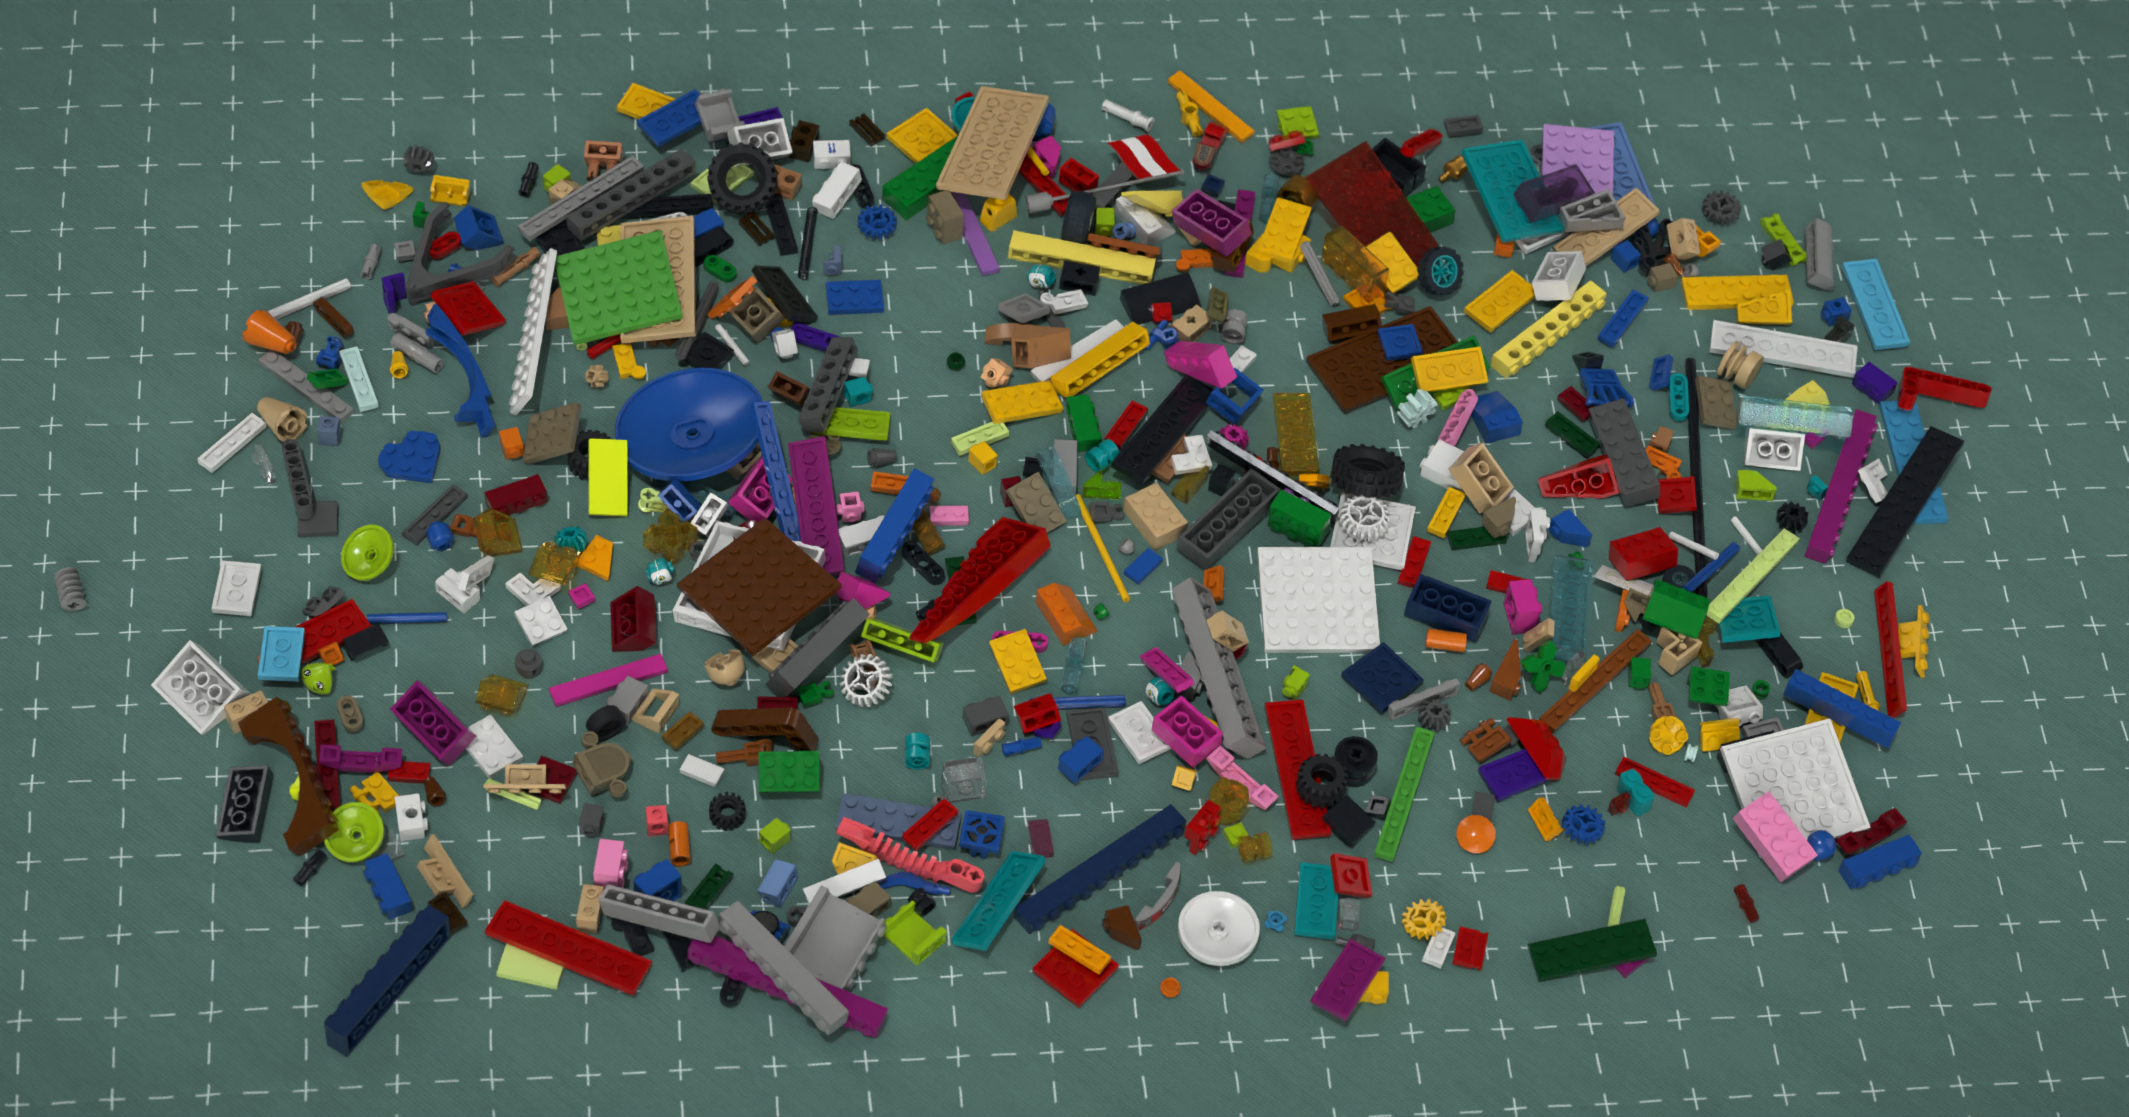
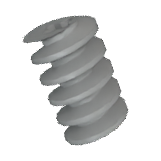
(70, 589)

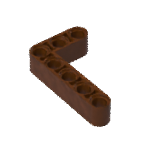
(767, 722)

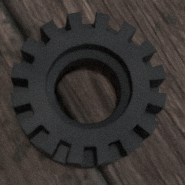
(727, 801)

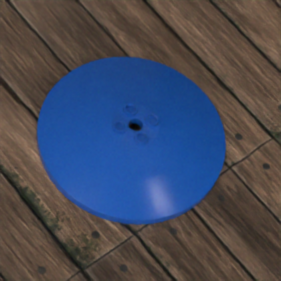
(682, 403)

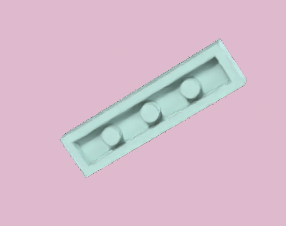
(358, 379)

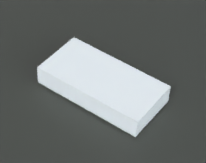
(702, 770)

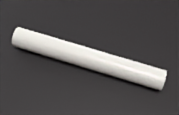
(729, 341)
(1746, 535)
(1693, 545)

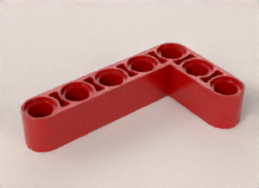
(1939, 386)

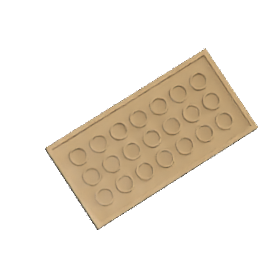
(993, 142)
(680, 247)

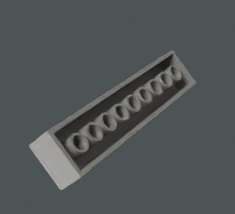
(1218, 671)

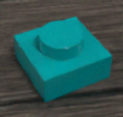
(1817, 487)

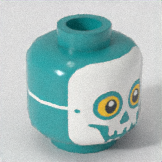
(1041, 276)
(659, 571)
(1159, 692)

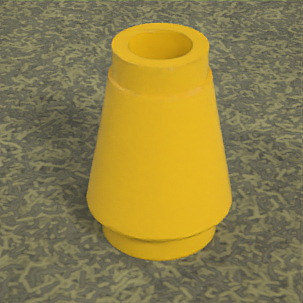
(398, 365)

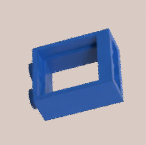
(1233, 412)

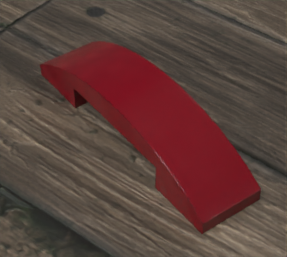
(1880, 830)

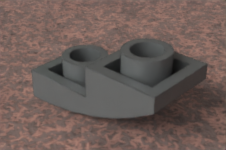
(320, 605)

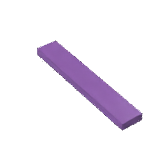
(975, 237)

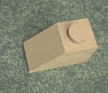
(562, 189)

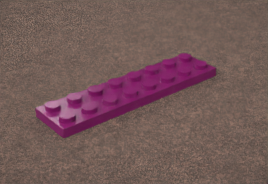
(816, 500)

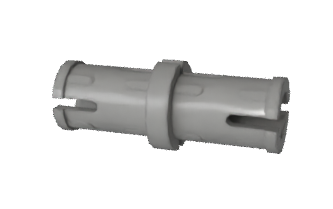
(370, 261)

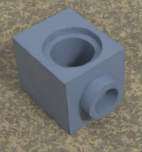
(328, 431)

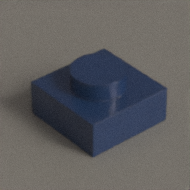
(1212, 185)

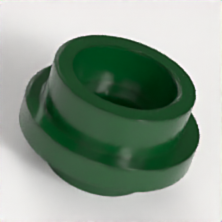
(955, 361)

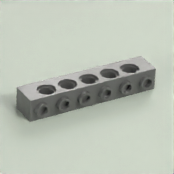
(828, 384)

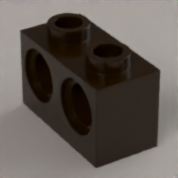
(802, 140)

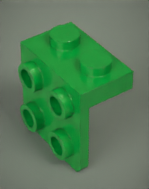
(1709, 686)

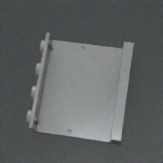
(834, 939)

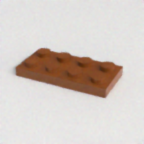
(1116, 244)

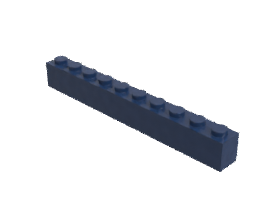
(1100, 869)

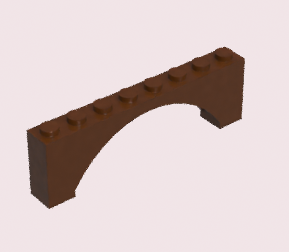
(313, 816)

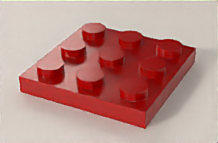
(468, 308)
(1070, 976)

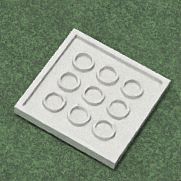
(1389, 549)

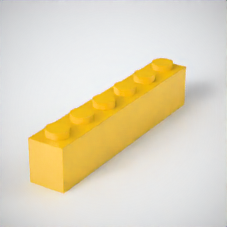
(1100, 360)

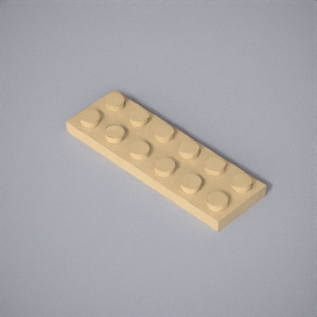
(1594, 243)

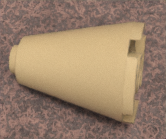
(282, 418)

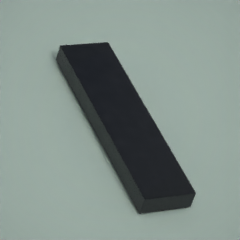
(781, 226)

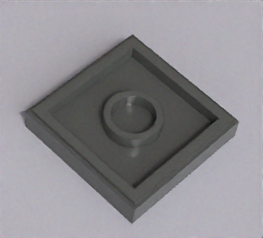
(322, 522)

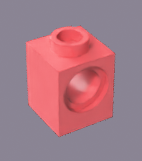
(656, 820)

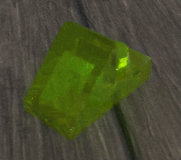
(1101, 489)

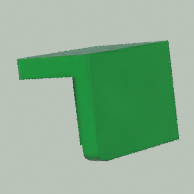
(419, 215)

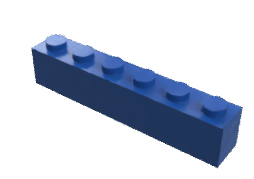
(1842, 708)

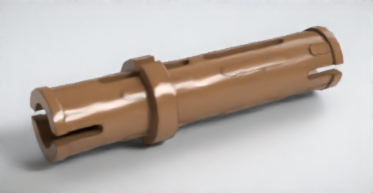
(520, 263)

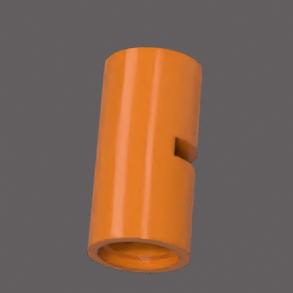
(1446, 640)
(679, 844)

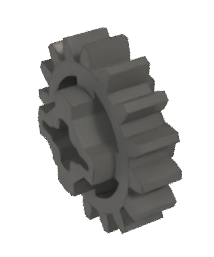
(1721, 207)

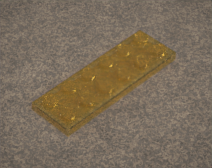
(1295, 433)

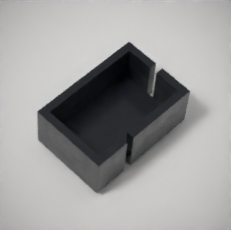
(1404, 170)

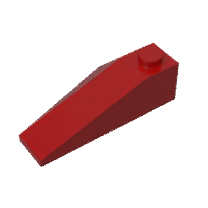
(1585, 479)

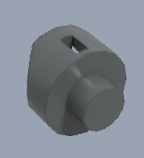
(528, 663)

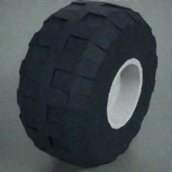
(1078, 217)

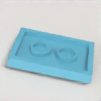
(281, 653)

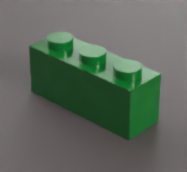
(1083, 422)

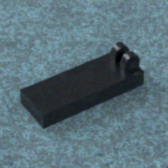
(679, 947)

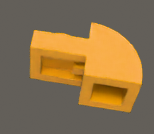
(1707, 242)

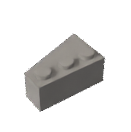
(1592, 213)

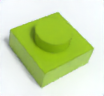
(1233, 832)

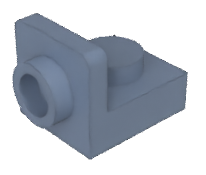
(833, 266)

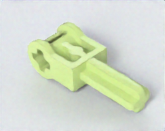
(654, 502)

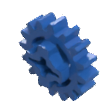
(879, 221)
(1583, 824)

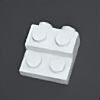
(1536, 532)
(1741, 705)

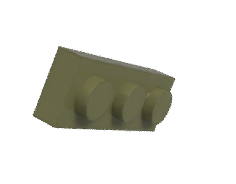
(1217, 304)

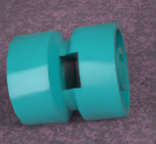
(1100, 457)
(917, 751)

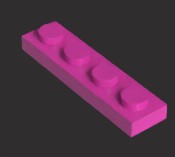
(1167, 670)

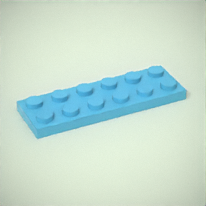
(1875, 304)

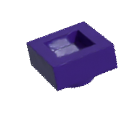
(1048, 731)

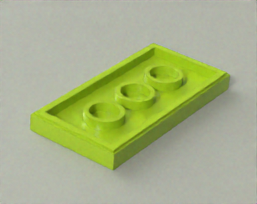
(858, 424)

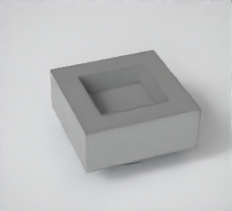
(405, 250)

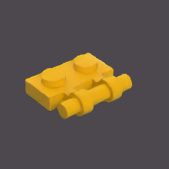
(379, 790)

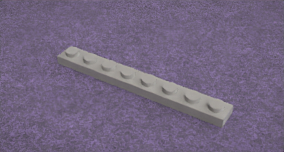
(587, 193)

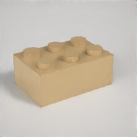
(1481, 477)
(1155, 516)

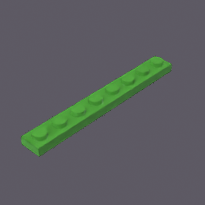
(1404, 794)

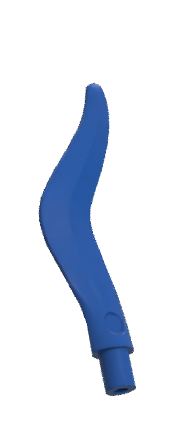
(913, 881)

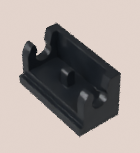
(364, 641)

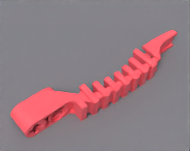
(969, 877)

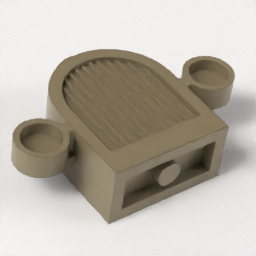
(602, 765)

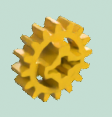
(1424, 919)

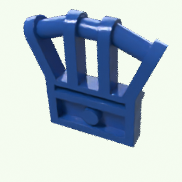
(1601, 381)

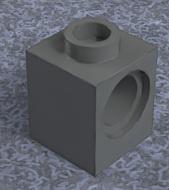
(591, 820)

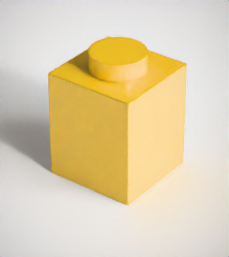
(982, 457)

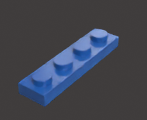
(1623, 318)

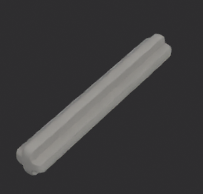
(1319, 273)

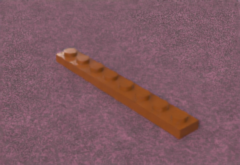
(1605, 673)

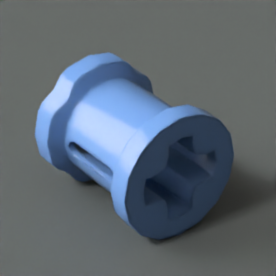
(1124, 230)

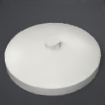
(1218, 928)

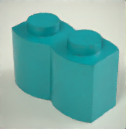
(1640, 794)

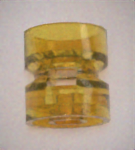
(1254, 847)

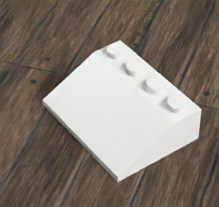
(198, 687)

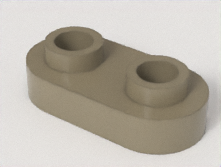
(350, 715)

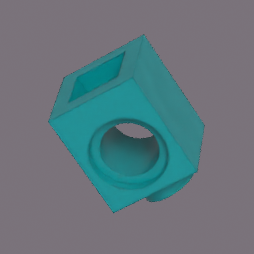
(858, 391)

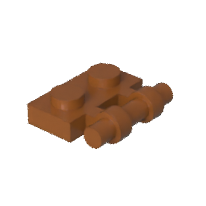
(1488, 744)

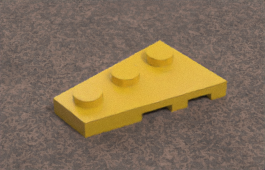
(1766, 311)

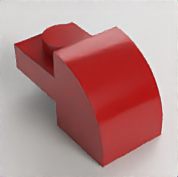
(1214, 135)

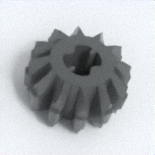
(418, 159)
(1434, 715)

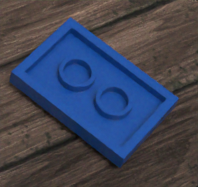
(854, 297)

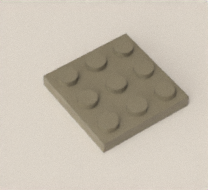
(552, 433)

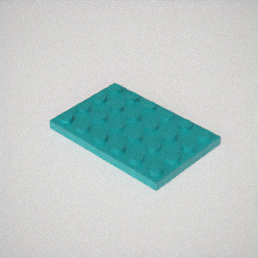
(1497, 174)

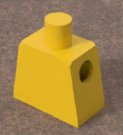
(998, 212)

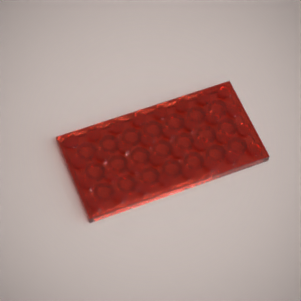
(1369, 202)

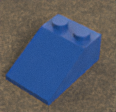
(1496, 417)

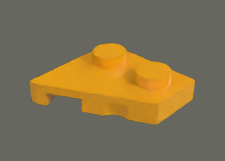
(597, 558)

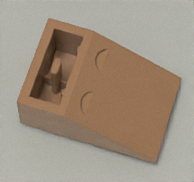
(1039, 345)

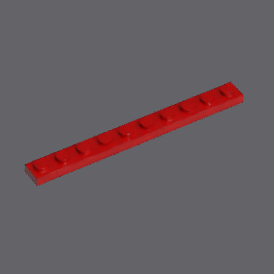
(1036, 178)

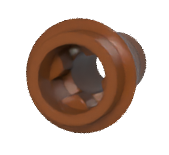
(1478, 676)

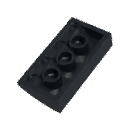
(1174, 289)
(245, 804)

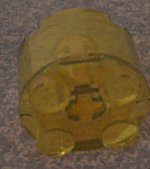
(1232, 798)

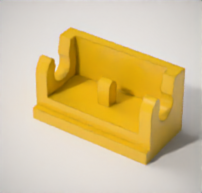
(450, 190)

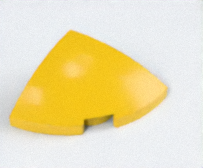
(386, 193)

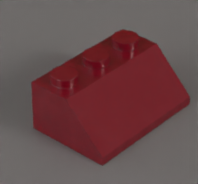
(633, 621)

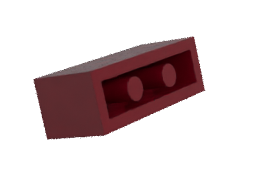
(517, 496)

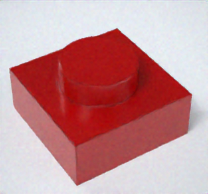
(1161, 312)

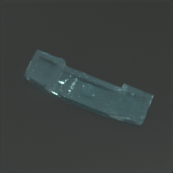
(1059, 481)

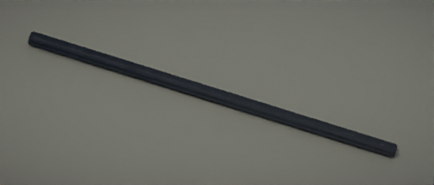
(1695, 469)

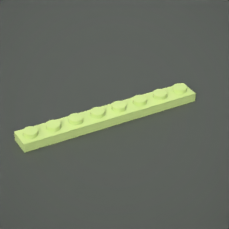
(1752, 575)

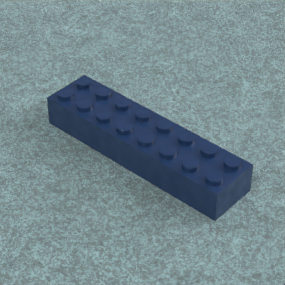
(386, 980)

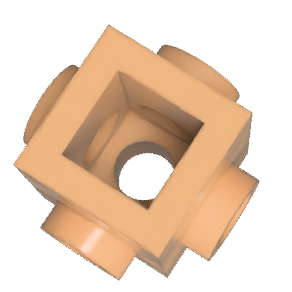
(996, 373)

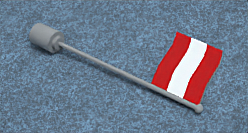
(1140, 156)

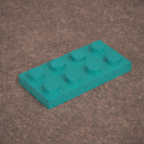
(1316, 902)

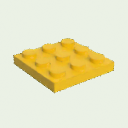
(920, 135)

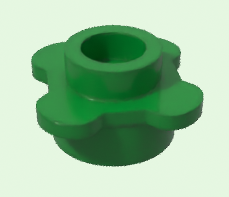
(1306, 148)

